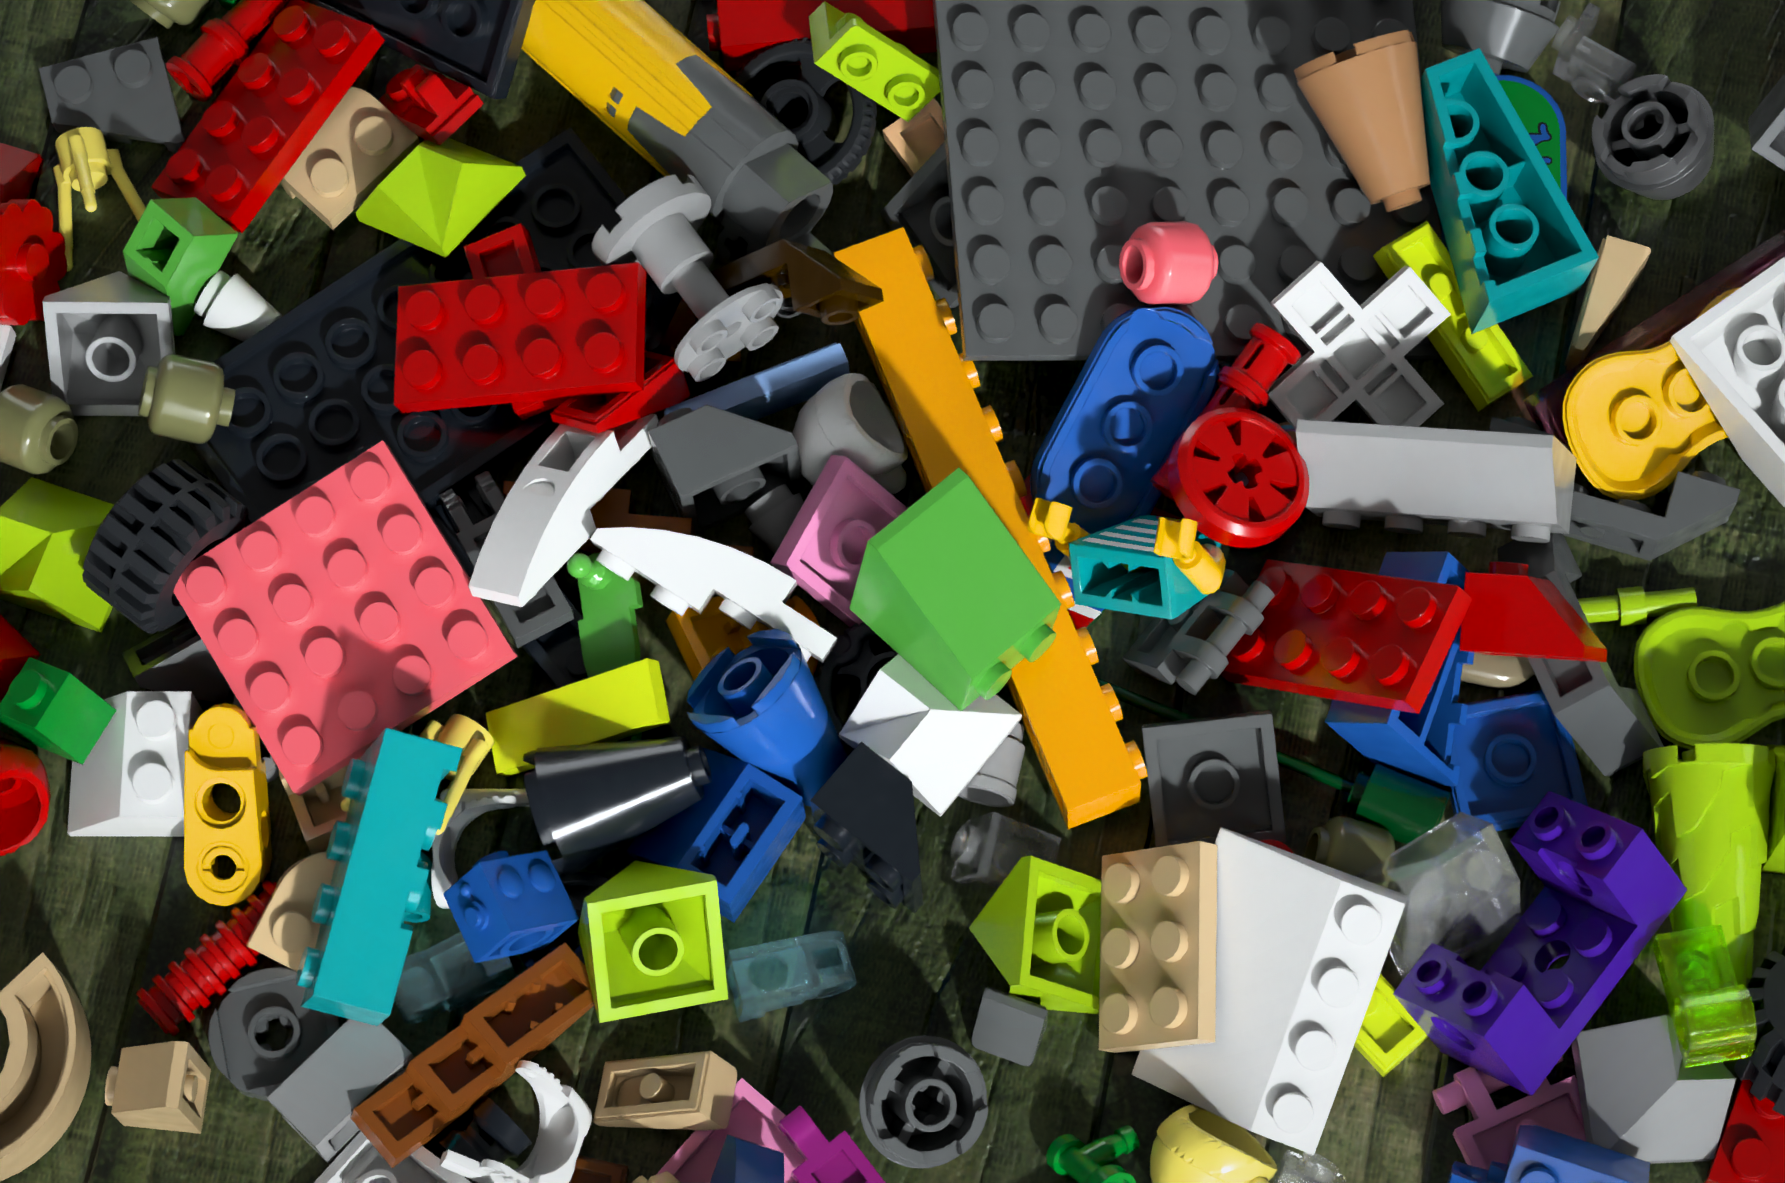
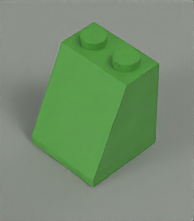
(955, 593)

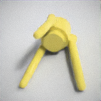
(86, 167)
(461, 733)

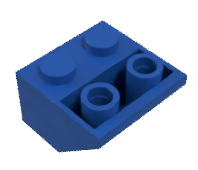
(728, 833)

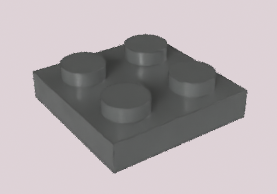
(1214, 777)

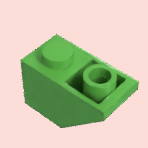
(178, 252)

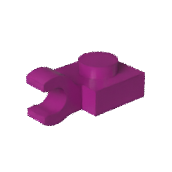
(825, 1161)

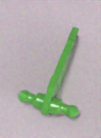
(609, 618)

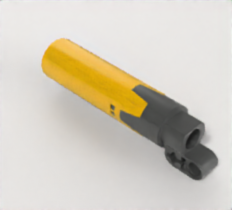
(683, 119)

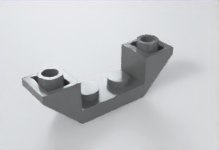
(1692, 508)
(1584, 695)

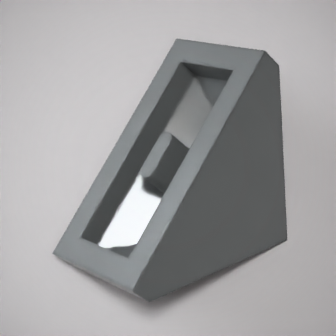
(177, 662)

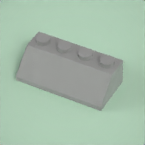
(1437, 479)

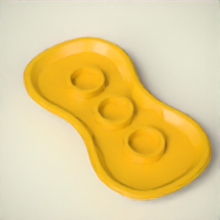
(1638, 420)

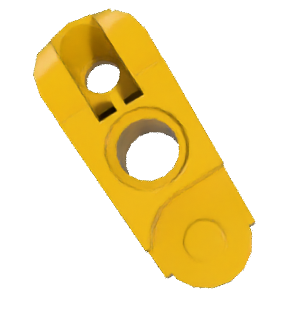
(225, 751)

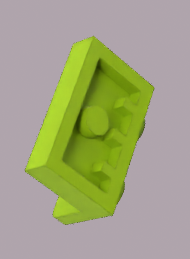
(871, 62)

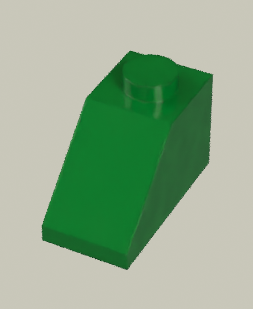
(54, 711)

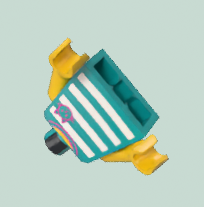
(1136, 566)

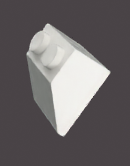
(136, 768)

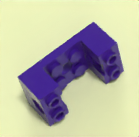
(1598, 905)

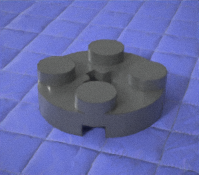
(245, 1015)

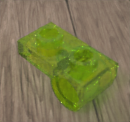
(1706, 1004)

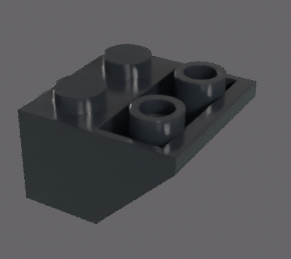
(870, 820)

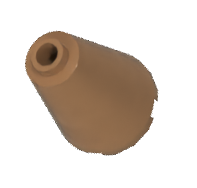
(1374, 115)

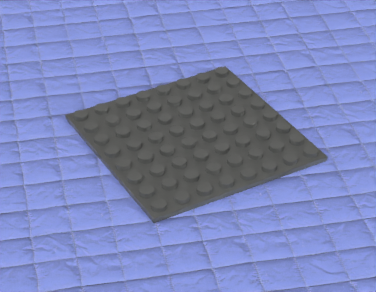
(1138, 112)

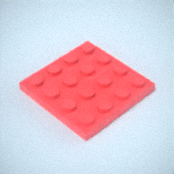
(341, 617)

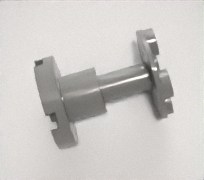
(662, 236)

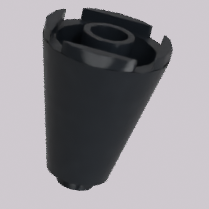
(610, 793)

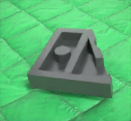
(118, 92)

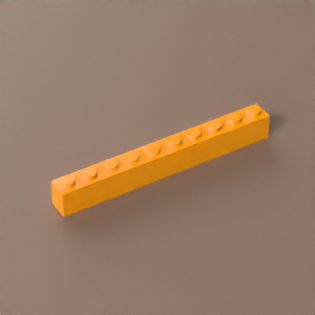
(946, 429)

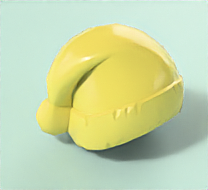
(1207, 1149)

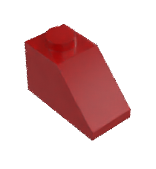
(1524, 618)

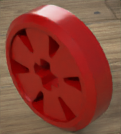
(1229, 510)

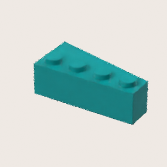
(375, 876)

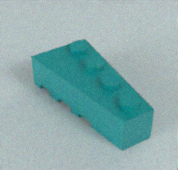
(1496, 198)

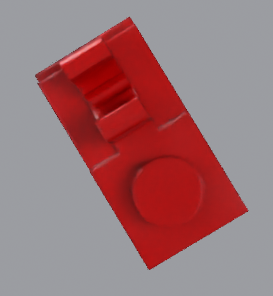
(429, 102)

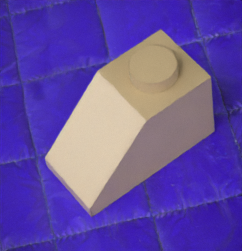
(159, 1087)

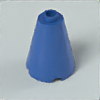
(769, 712)

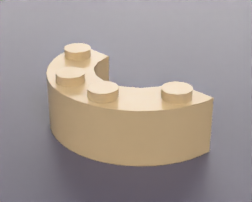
(44, 1064)

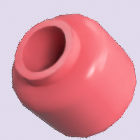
(1168, 263)

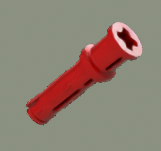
(221, 45)
(1246, 381)

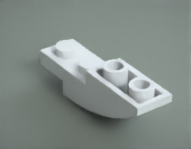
(550, 508)
(694, 569)

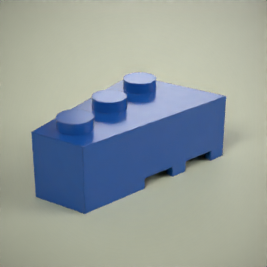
(1405, 740)

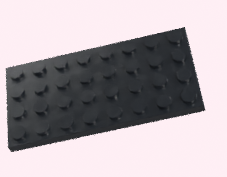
(324, 374)

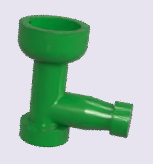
(1089, 1162)

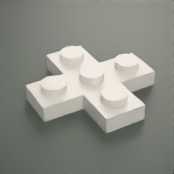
(1357, 349)

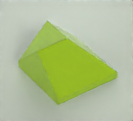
(439, 194)
(44, 552)
(1045, 935)
(653, 941)

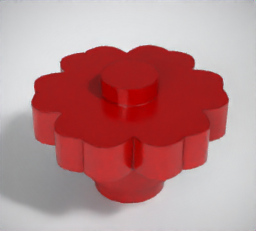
(29, 260)

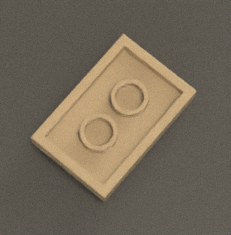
(1158, 948)

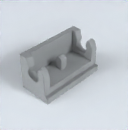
(335, 1080)

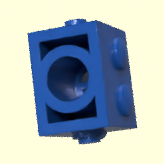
(510, 905)

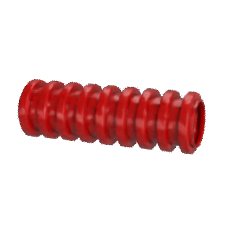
(206, 967)

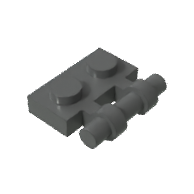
(1200, 638)

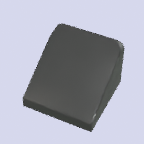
(1009, 1026)

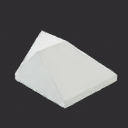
(926, 734)

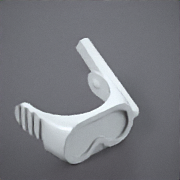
(471, 805)
(561, 1132)

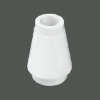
(234, 307)

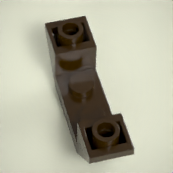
(811, 276)

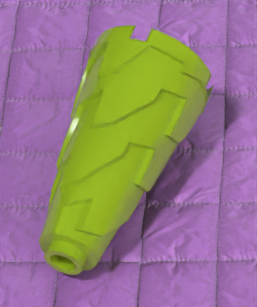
(1714, 835)

